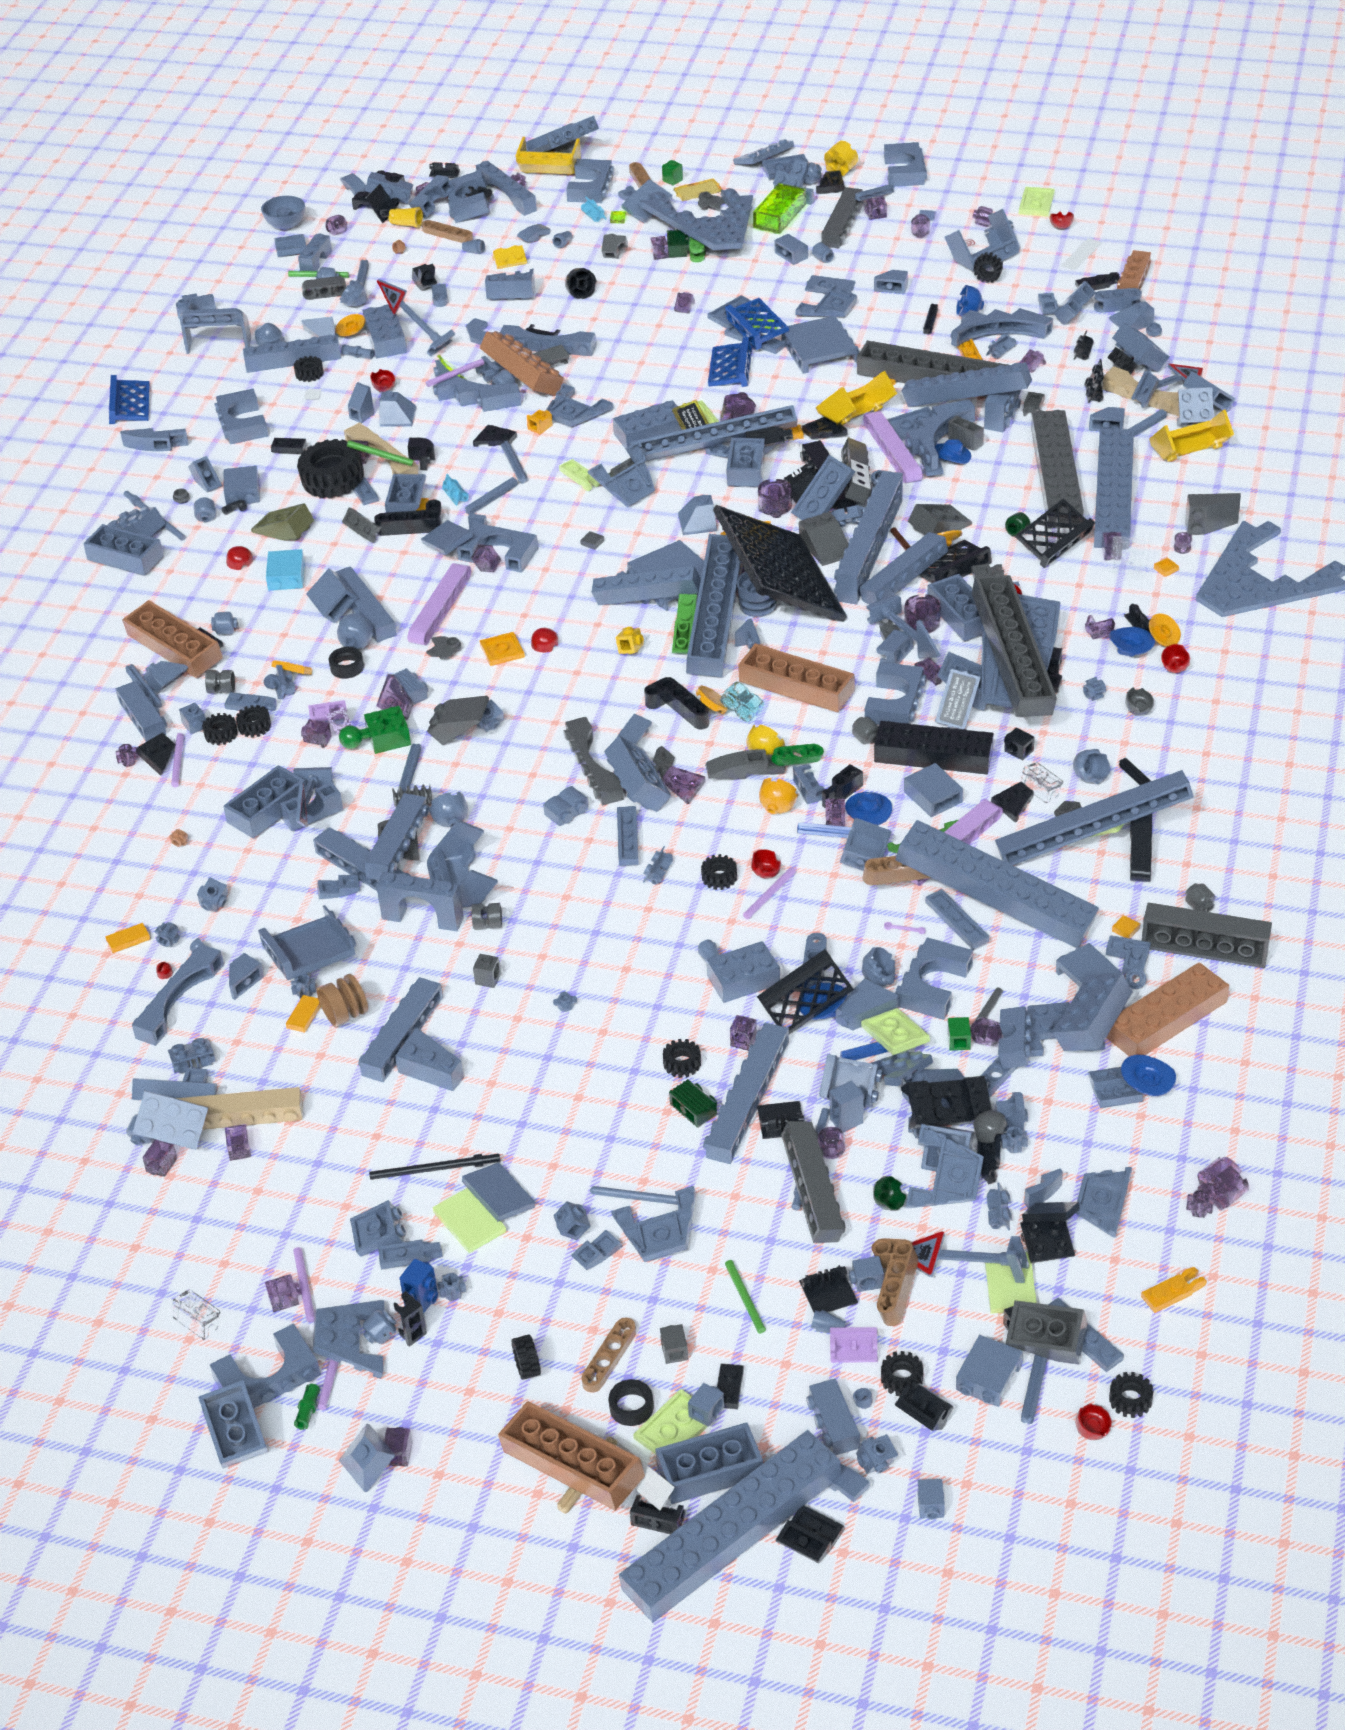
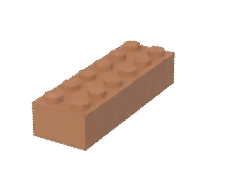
(521, 362)
(172, 638)
(796, 677)
(1168, 1010)
(571, 1455)

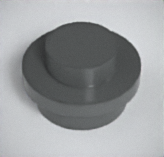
(180, 495)

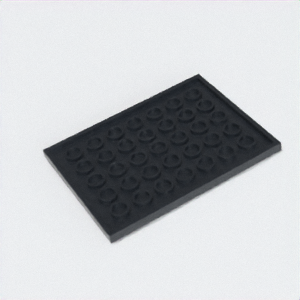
(779, 563)

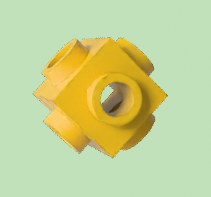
(629, 640)

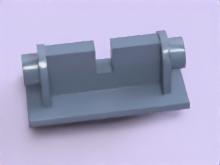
(998, 348)
(853, 515)
(654, 872)
(1001, 1215)

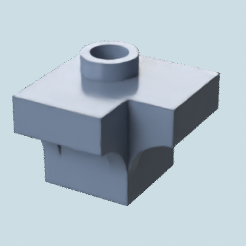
(1013, 1110)

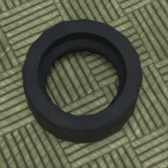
(346, 671)
(633, 1417)

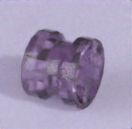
(1182, 542)

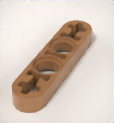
(638, 173)
(446, 231)
(608, 1354)

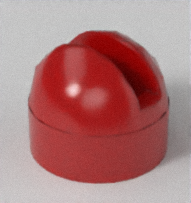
(164, 970)

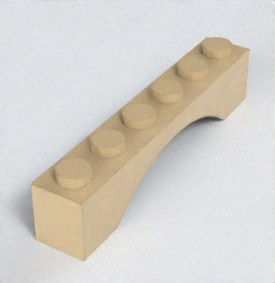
(1123, 384)
(363, 433)

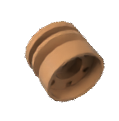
(341, 1000)

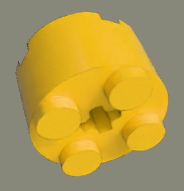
(841, 157)

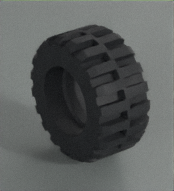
(330, 468)

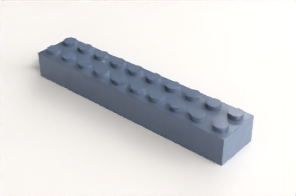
(1114, 483)
(869, 537)
(714, 608)
(997, 883)
(729, 1526)

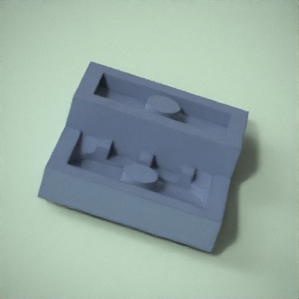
(290, 245)
(1112, 1089)

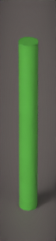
(313, 274)
(380, 453)
(746, 1299)

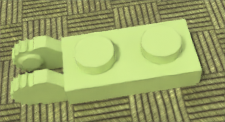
(578, 474)

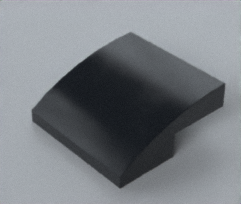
(810, 1534)

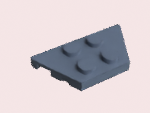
(1103, 1198)

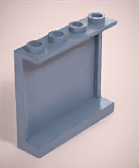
(562, 135)
(818, 342)
(670, 556)
(309, 945)

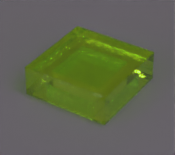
(617, 217)

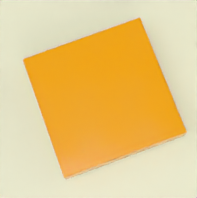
(501, 648)

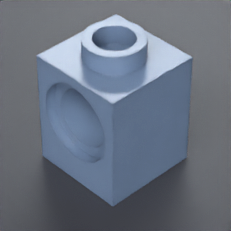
(866, 1274)
(706, 1404)
(930, 1498)

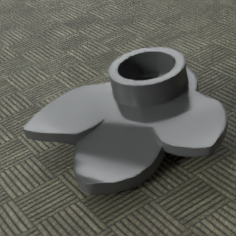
(707, 199)
(444, 647)

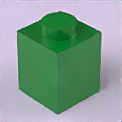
(672, 172)
(959, 1033)

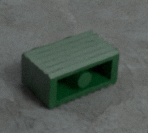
(677, 243)
(693, 1103)

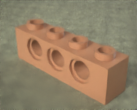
(1135, 270)

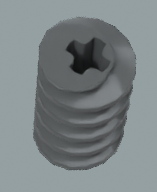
(423, 792)

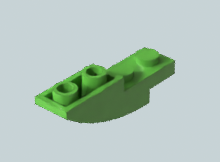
(684, 623)

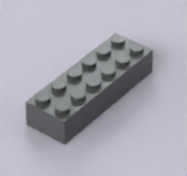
(1207, 935)

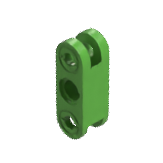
(697, 251)

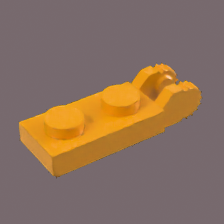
(1173, 1290)

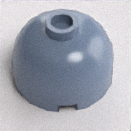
(354, 631)
(448, 809)

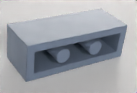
(833, 1417)

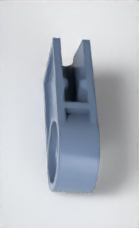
(439, 295)

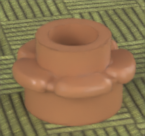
(398, 246)
(178, 838)

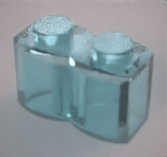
(742, 701)

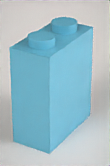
(285, 569)

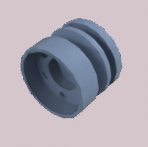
(750, 601)

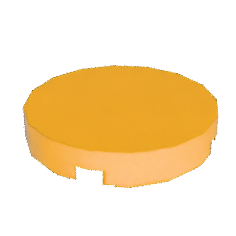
(711, 699)

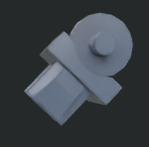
(489, 369)
(280, 682)

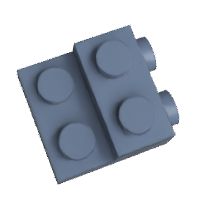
(377, 1228)

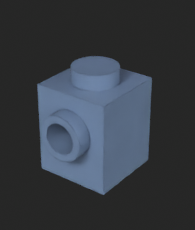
(192, 718)

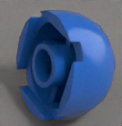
(970, 300)

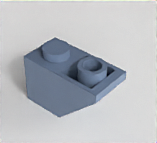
(360, 403)

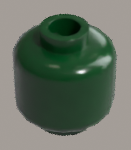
(1016, 523)

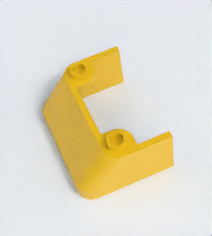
(547, 161)
(844, 405)
(1192, 438)

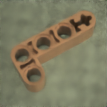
(888, 870)
(901, 1263)

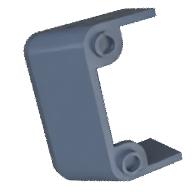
(1001, 242)
(213, 317)
(451, 860)

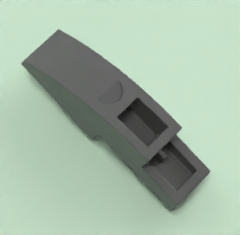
(741, 763)

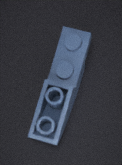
(154, 441)

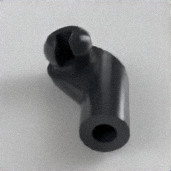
(241, 504)

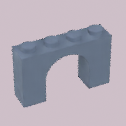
(905, 153)
(590, 169)
(465, 207)
(240, 429)
(521, 545)
(896, 677)
(441, 895)
(933, 957)
(298, 1368)

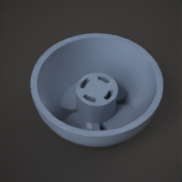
(283, 211)

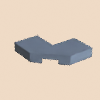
(475, 330)

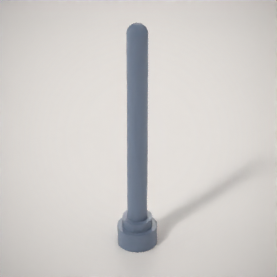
(634, 1195)

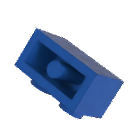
(420, 1283)

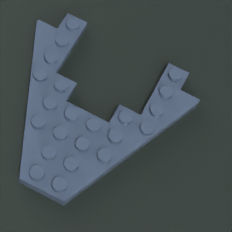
(717, 232)
(1239, 589)

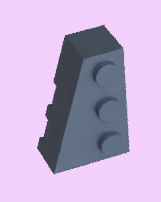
(510, 286)
(429, 1062)

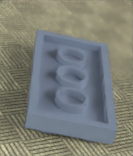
(823, 489)

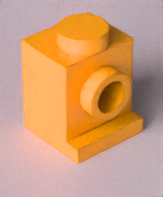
(539, 421)

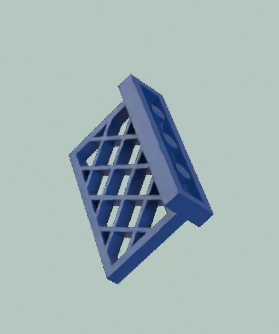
(745, 327)
(742, 364)
(117, 399)

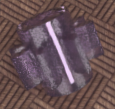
(520, 179)
(126, 755)
(1200, 1203)

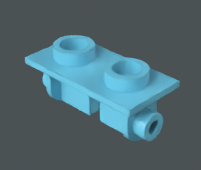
(593, 210)
(454, 490)

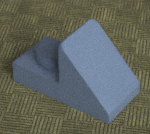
(746, 635)

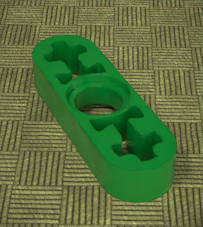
(785, 755)

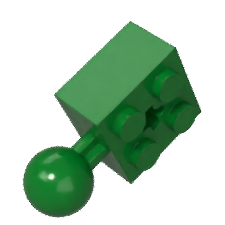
(384, 728)

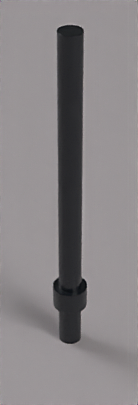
(477, 1161)

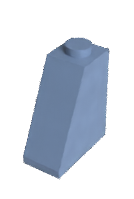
(865, 1002)

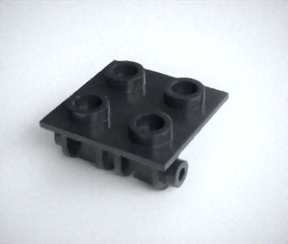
(381, 203)
(1094, 383)
(801, 481)
(775, 1117)
(1047, 1241)
(828, 1290)

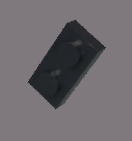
(288, 445)
(730, 1383)

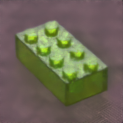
(779, 208)

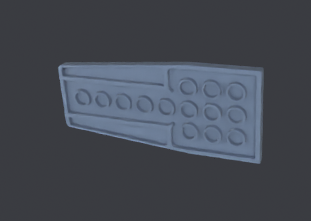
(1043, 621)

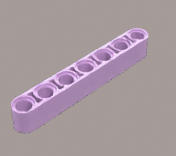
(892, 446)
(439, 604)
(973, 825)

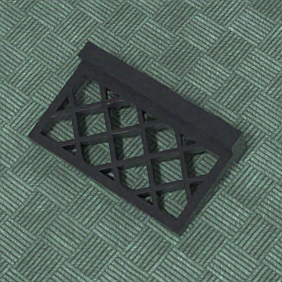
(1067, 539)
(961, 562)
(797, 982)

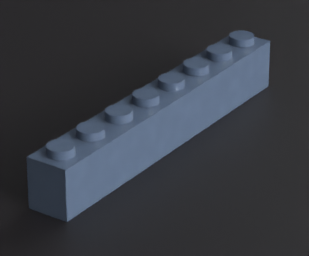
(967, 384)
(746, 1093)

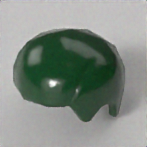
(888, 1193)

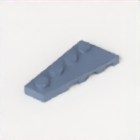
(763, 153)

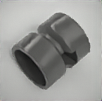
(220, 681)
(493, 912)

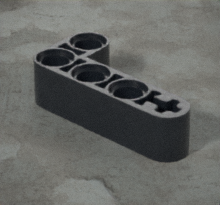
(410, 521)
(677, 697)
(1141, 849)

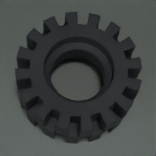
(992, 261)
(1122, 360)
(308, 369)
(260, 718)
(220, 729)
(720, 880)
(681, 1067)
(525, 1356)
(900, 1362)
(1135, 1384)

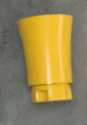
(406, 216)

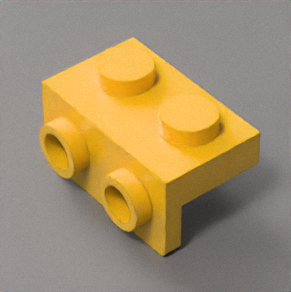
(509, 257)

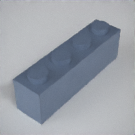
(141, 710)

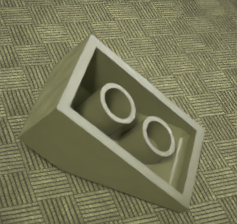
(285, 523)

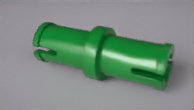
(307, 1406)

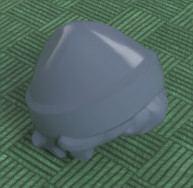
(354, 294)
(268, 334)
(1091, 766)
(879, 967)

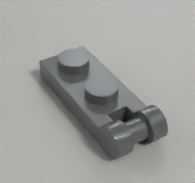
(361, 524)

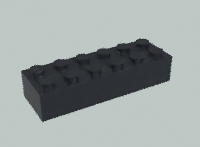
(925, 744)

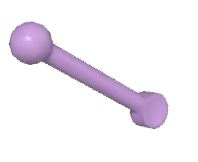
(888, 925)

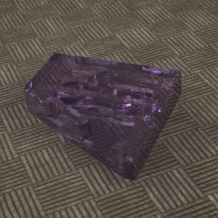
(394, 695)
(683, 783)

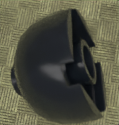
(580, 283)

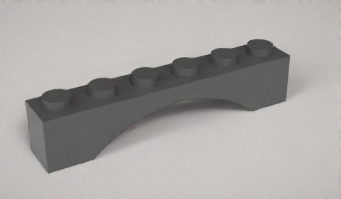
(604, 783)

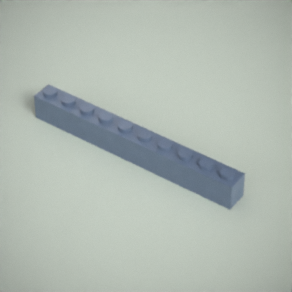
(716, 433)
(1094, 818)

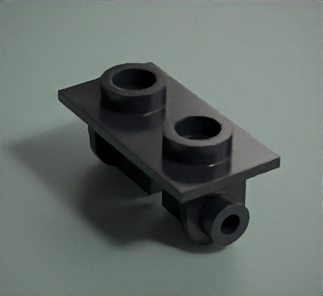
(451, 169)
(1083, 346)
(1137, 618)

